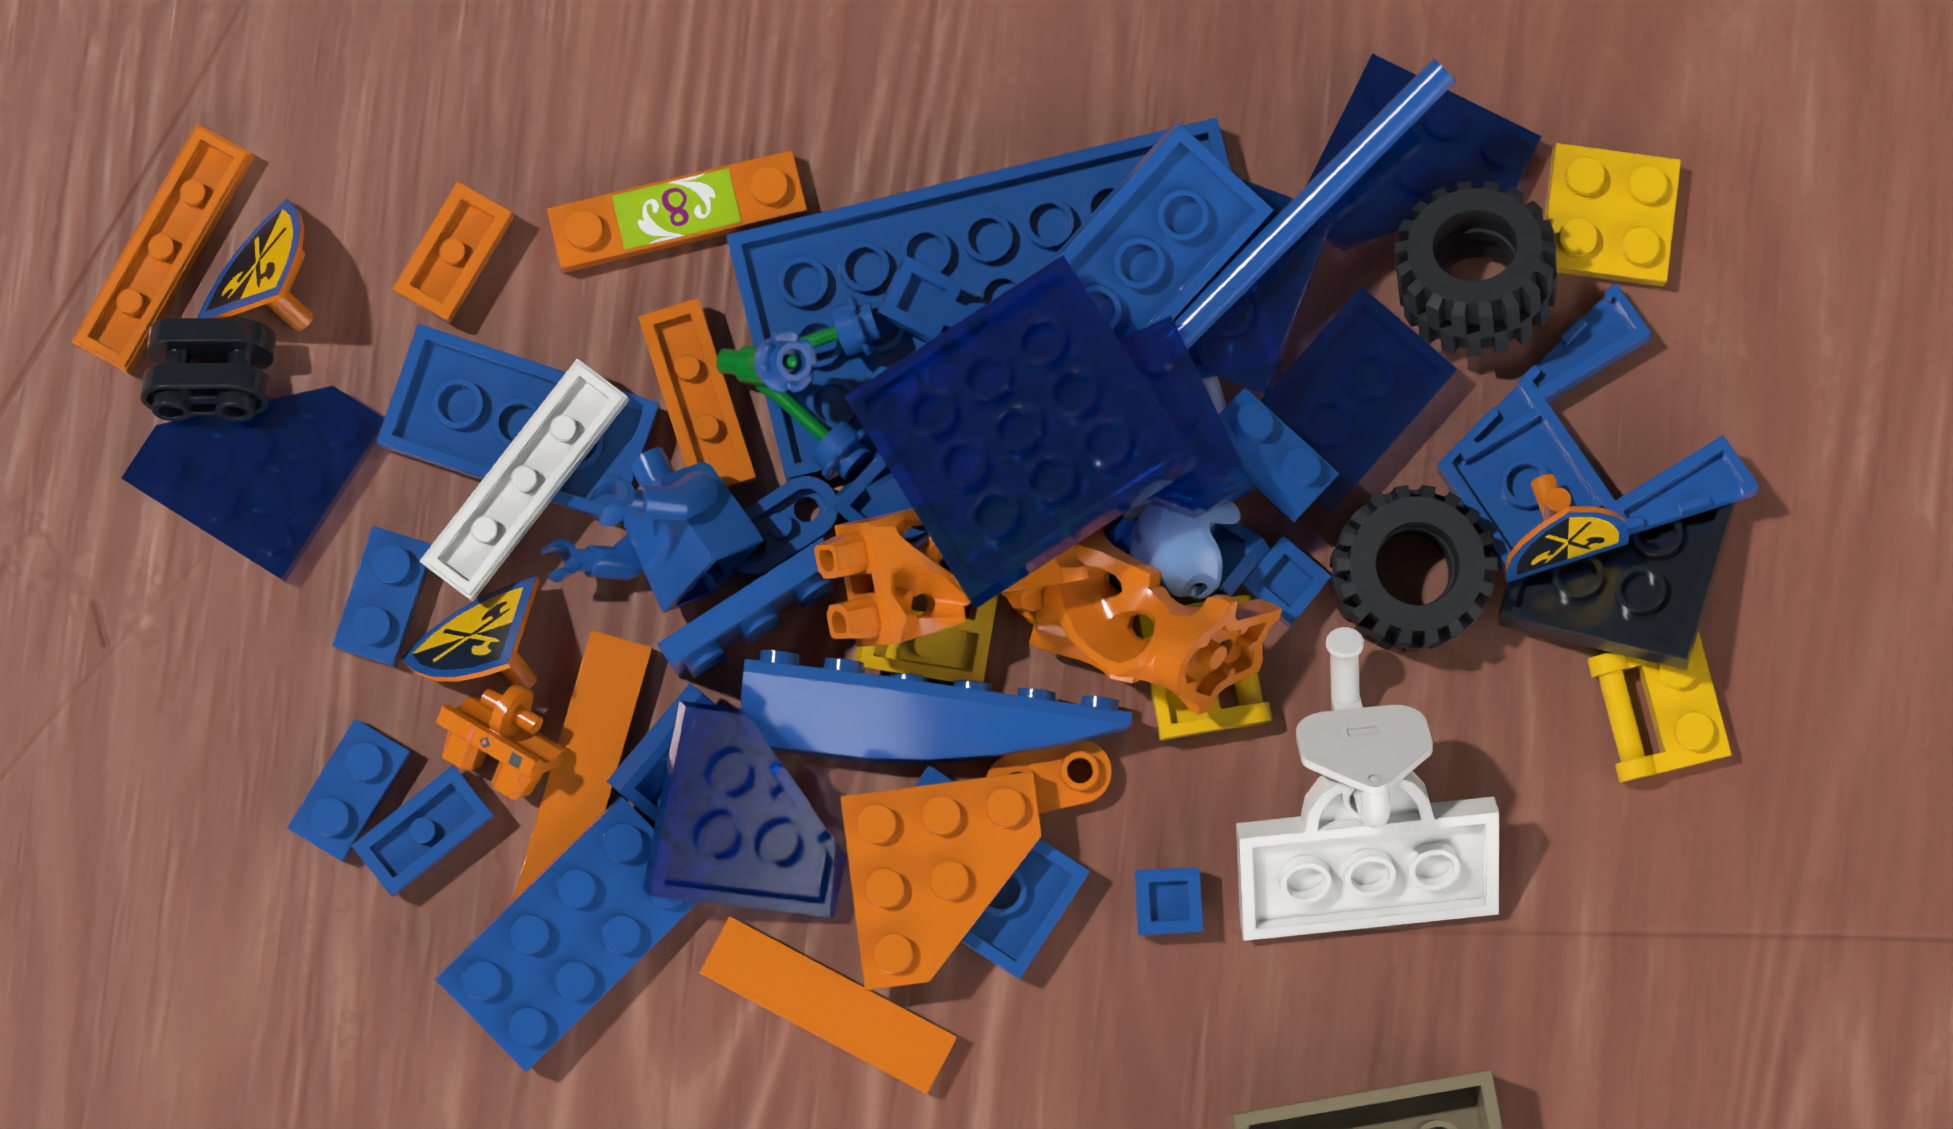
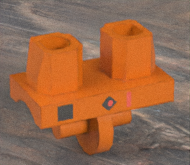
(505, 730)

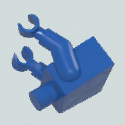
(678, 529)

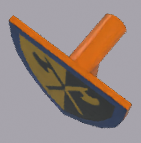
(264, 272)
(1565, 533)
(479, 639)

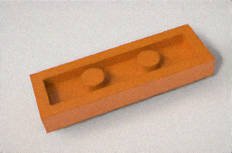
(696, 391)

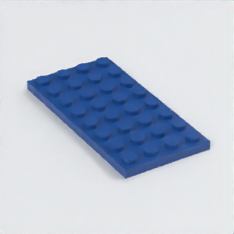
(973, 229)

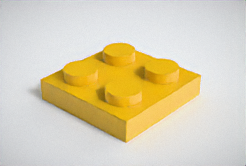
(1612, 213)

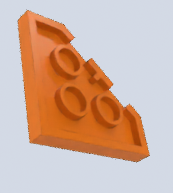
(930, 867)

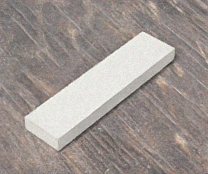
(524, 480)

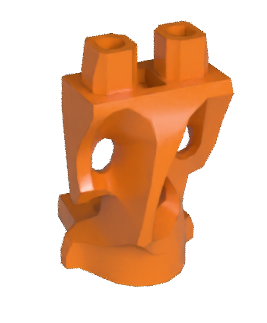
(887, 572)
(1184, 652)

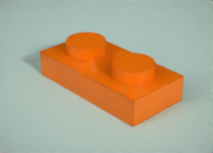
(453, 252)

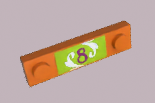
(677, 211)

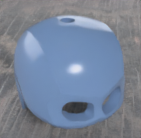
(1181, 547)

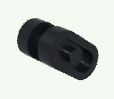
(208, 368)

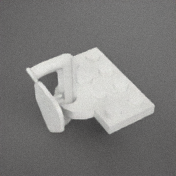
(1373, 854)

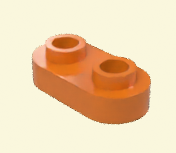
(1052, 783)

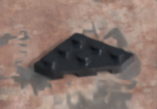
(1629, 599)

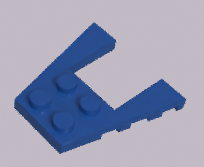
(1527, 440)

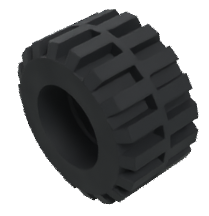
(1469, 226)
(1452, 532)

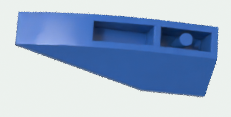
(905, 717)

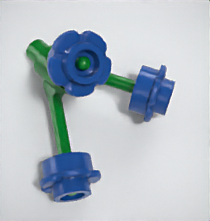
(786, 364)

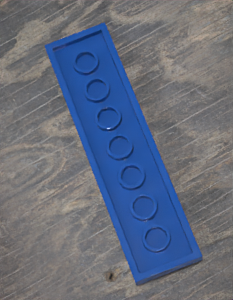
(1139, 253)

